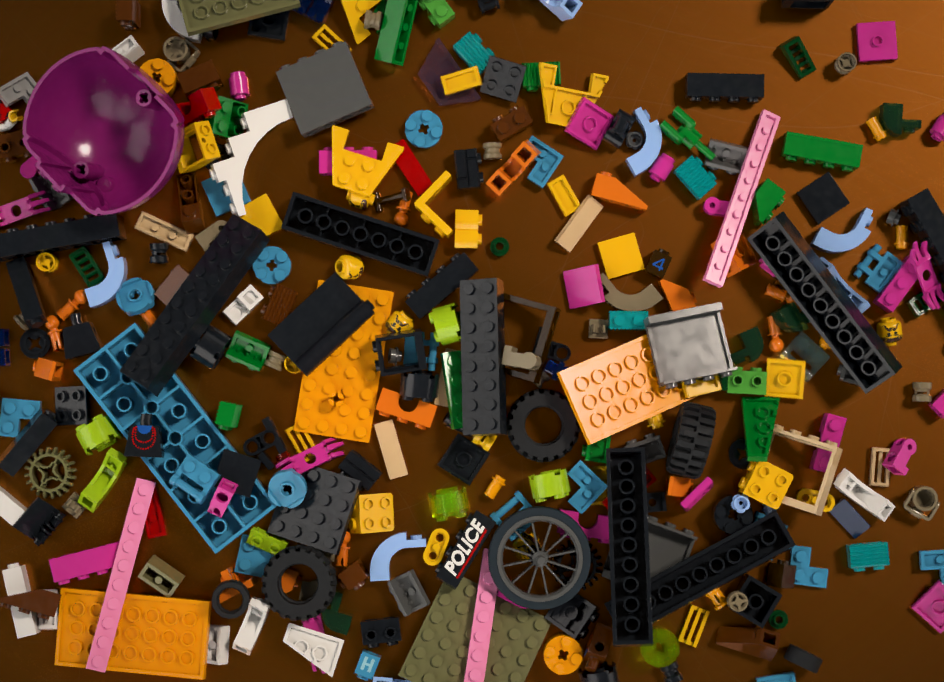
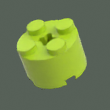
(446, 324)
(97, 434)
(549, 484)

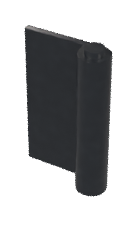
(321, 324)

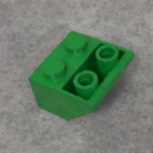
(227, 120)
(766, 198)

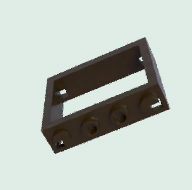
(544, 340)

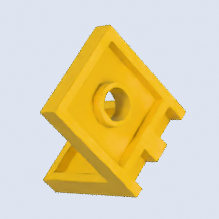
(427, 214)

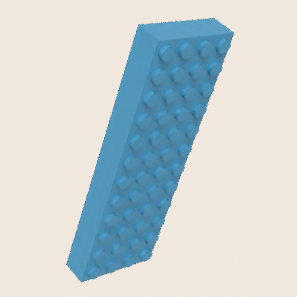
(184, 430)

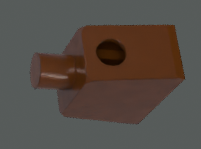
(597, 647)

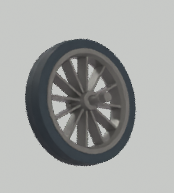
(539, 558)

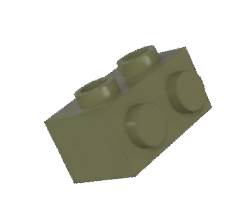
(161, 576)

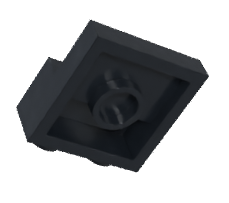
(574, 616)

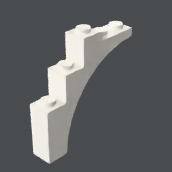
(231, 171)

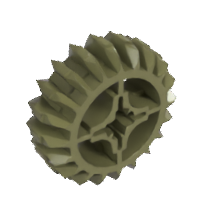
(46, 479)

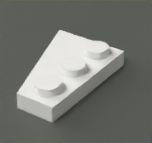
(315, 646)

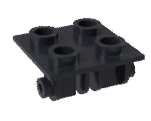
(503, 78)
(72, 405)
(39, 521)

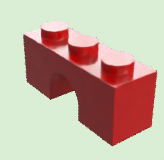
(203, 106)

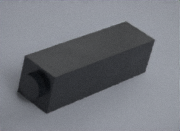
(26, 292)
(27, 441)

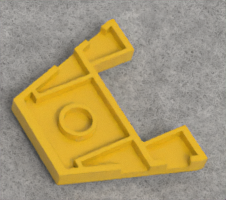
(354, 10)
(561, 102)
(356, 171)

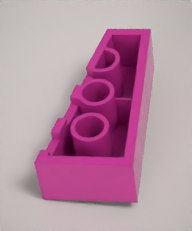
(83, 563)

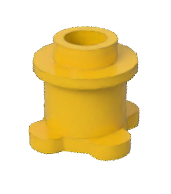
(656, 421)

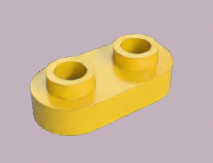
(812, 497)
(436, 546)

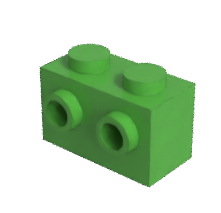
(439, 11)
(747, 382)

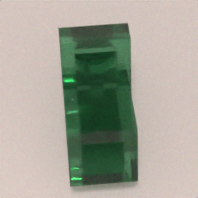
(891, 120)
(790, 319)
(752, 346)
(334, 618)

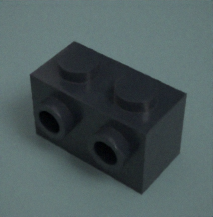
(381, 631)

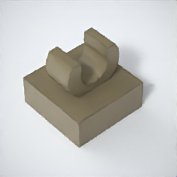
(598, 329)
(73, 507)

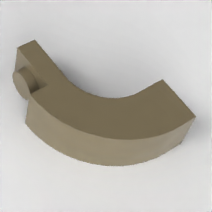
(637, 302)

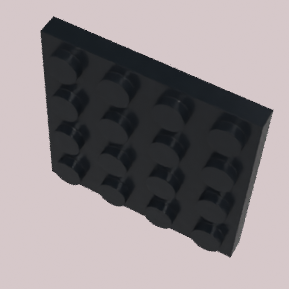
(322, 515)

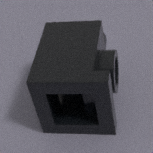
(660, 499)

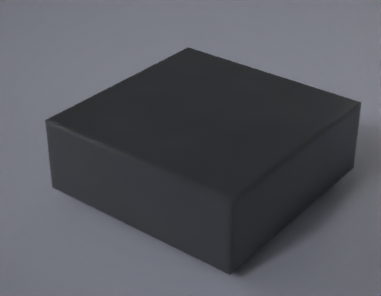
(266, 460)

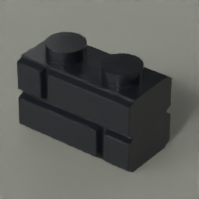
(467, 169)
(361, 469)

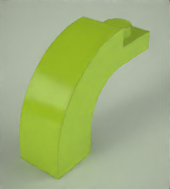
(103, 481)

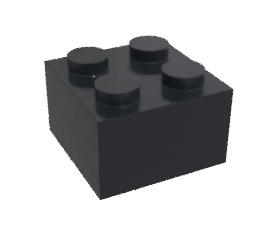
(760, 598)

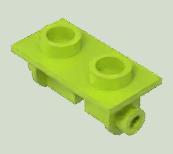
(262, 540)

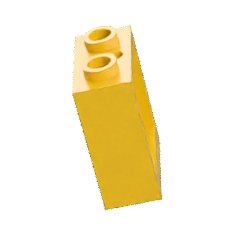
(208, 147)

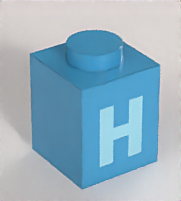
(367, 665)

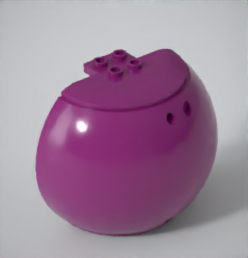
(103, 131)

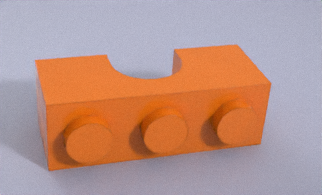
(513, 168)
(389, 405)

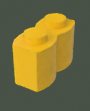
(467, 229)

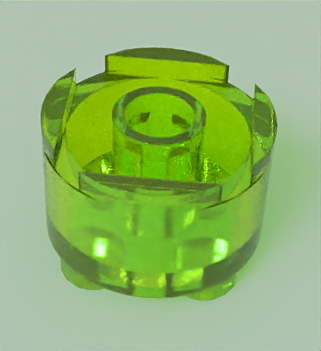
(448, 503)
(669, 650)

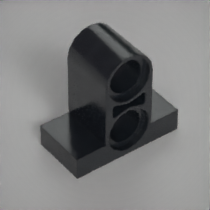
(553, 349)
(260, 440)

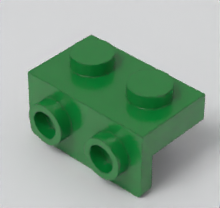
(248, 351)
(597, 451)

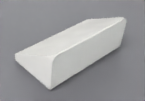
(130, 49)
(218, 644)

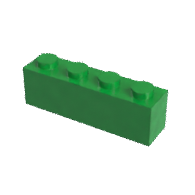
(395, 31)
(821, 151)

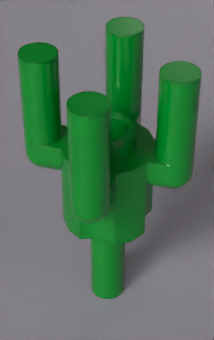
(685, 133)

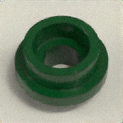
(495, 251)
(776, 613)

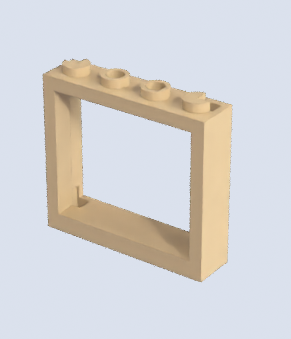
(829, 474)

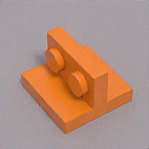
(742, 258)
(229, 574)

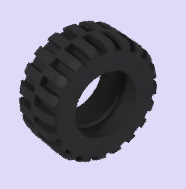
(691, 440)
(524, 444)
(280, 601)

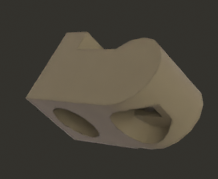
(208, 235)
(519, 360)

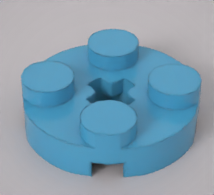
(425, 118)
(278, 274)
(142, 303)
(290, 478)

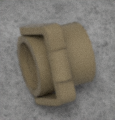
(179, 53)
(923, 499)

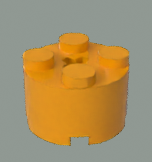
(165, 71)
(559, 664)

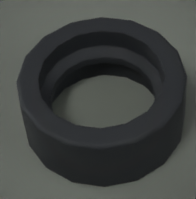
(216, 602)
(803, 658)

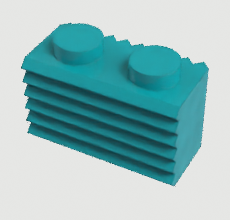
(472, 51)
(695, 177)
(627, 320)
(867, 555)

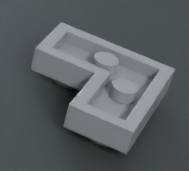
(17, 89)

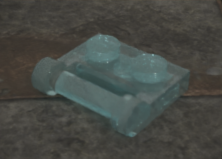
(808, 351)

